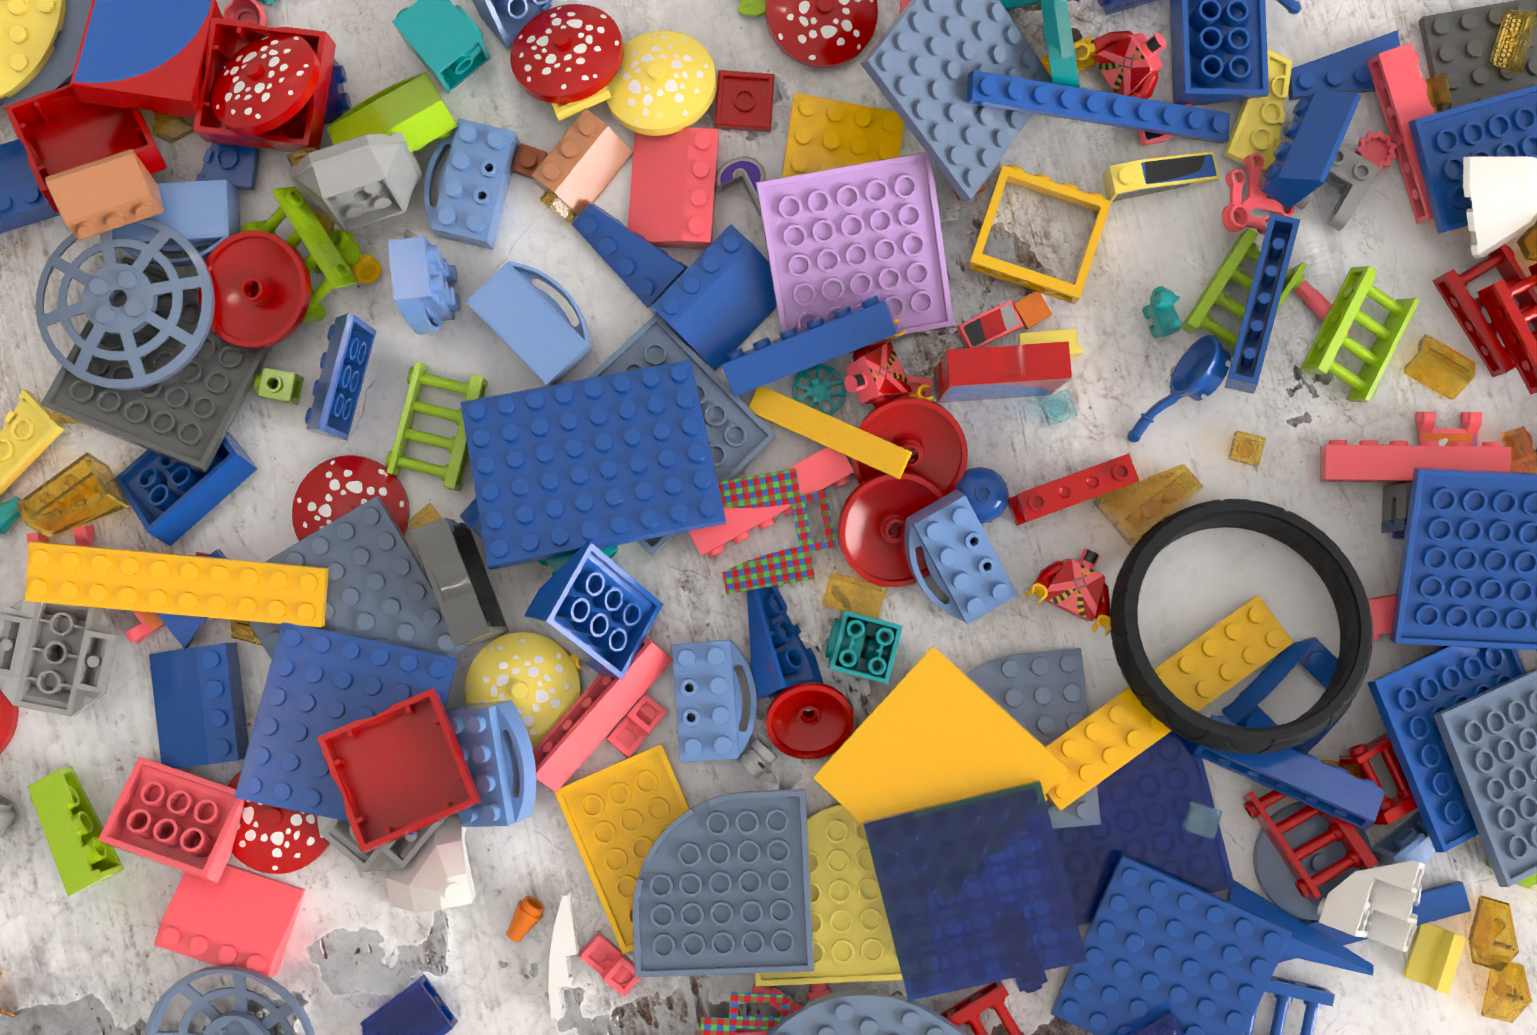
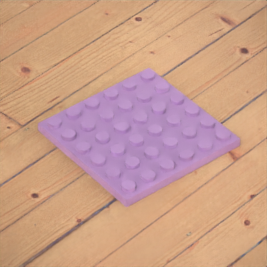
(855, 237)

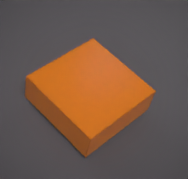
(1032, 309)

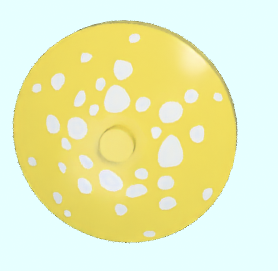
(662, 83)
(529, 672)

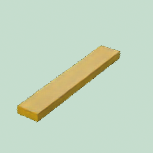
(830, 431)

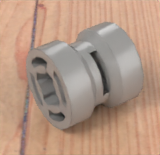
(757, 758)

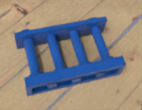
(1285, 990)

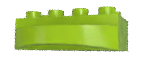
(404, 107)

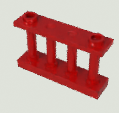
(1468, 310)
(1513, 326)
(1072, 489)
(1390, 808)
(1357, 854)
(968, 1010)

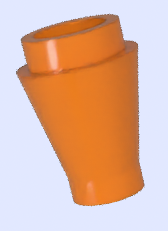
(526, 916)

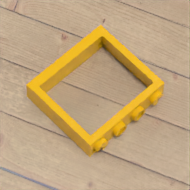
(1026, 277)

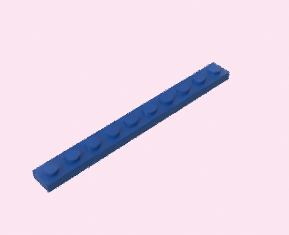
(1097, 107)

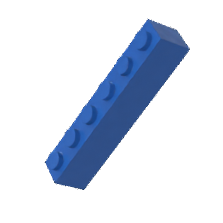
(1262, 303)
(809, 346)
(1304, 780)

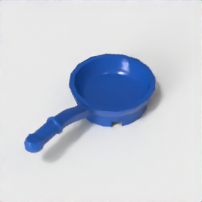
(1196, 374)

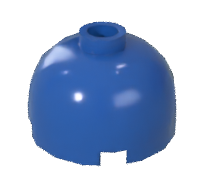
(985, 492)

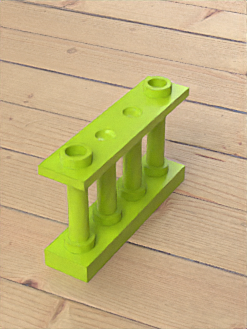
(316, 240)
(1232, 272)
(1337, 323)
(450, 473)

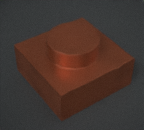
(527, 160)

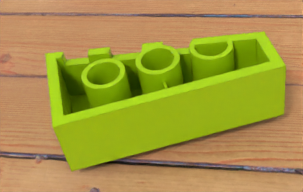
(73, 831)

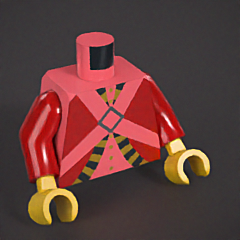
(1127, 61)
(878, 374)
(1076, 589)

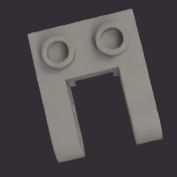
(1352, 177)

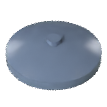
(1276, 877)

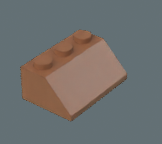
(582, 162)
(105, 194)

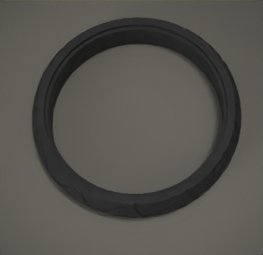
(1323, 556)

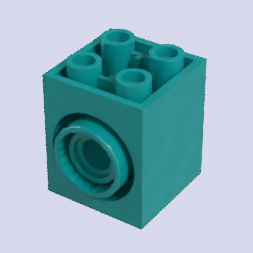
(443, 40)
(863, 646)

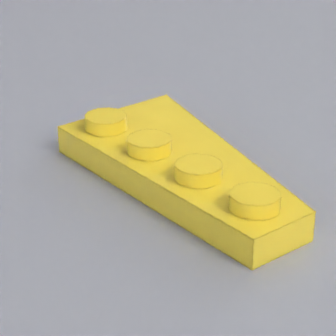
(1261, 118)
(24, 437)

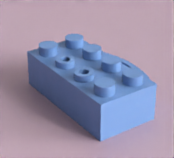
(471, 183)
(197, 210)
(422, 284)
(533, 321)
(957, 558)
(710, 700)
(499, 762)

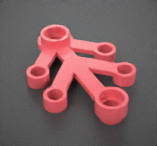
(1236, 214)

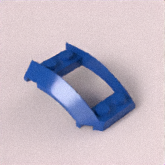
(1313, 657)

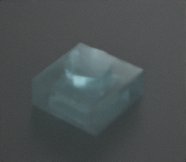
(1058, 407)
(1202, 820)

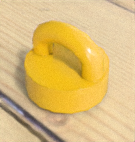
(367, 269)

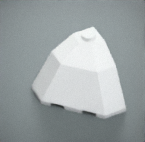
(1502, 199)
(437, 875)
(1376, 904)

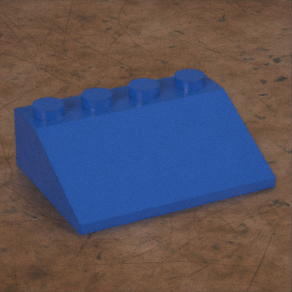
(1218, 51)
(19, 193)
(719, 298)
(340, 377)
(176, 496)
(595, 611)
(199, 705)

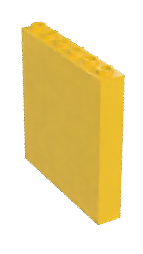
(933, 745)

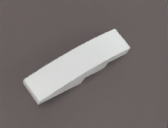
(563, 945)

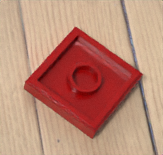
(744, 101)

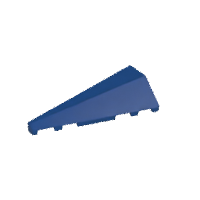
(1305, 941)

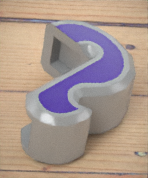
(743, 170)

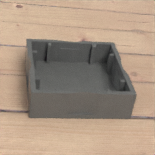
(459, 581)

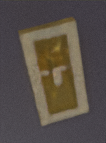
(1506, 993)

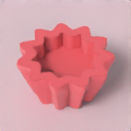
(1377, 149)

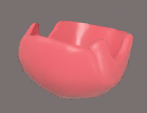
(246, 11)

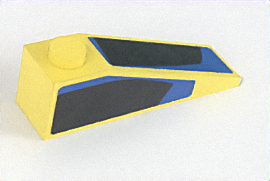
(1158, 175)

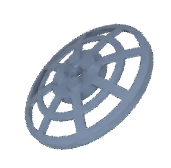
(134, 314)
(231, 1022)

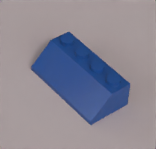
(1309, 145)

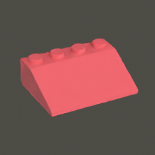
(675, 188)
(175, 820)
(231, 922)

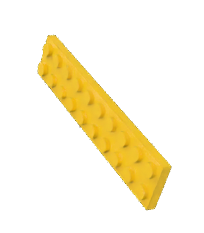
(176, 584)
(1193, 674)

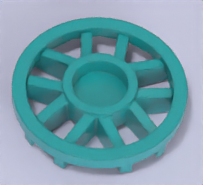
(819, 389)

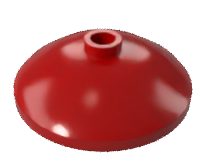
(812, 732)

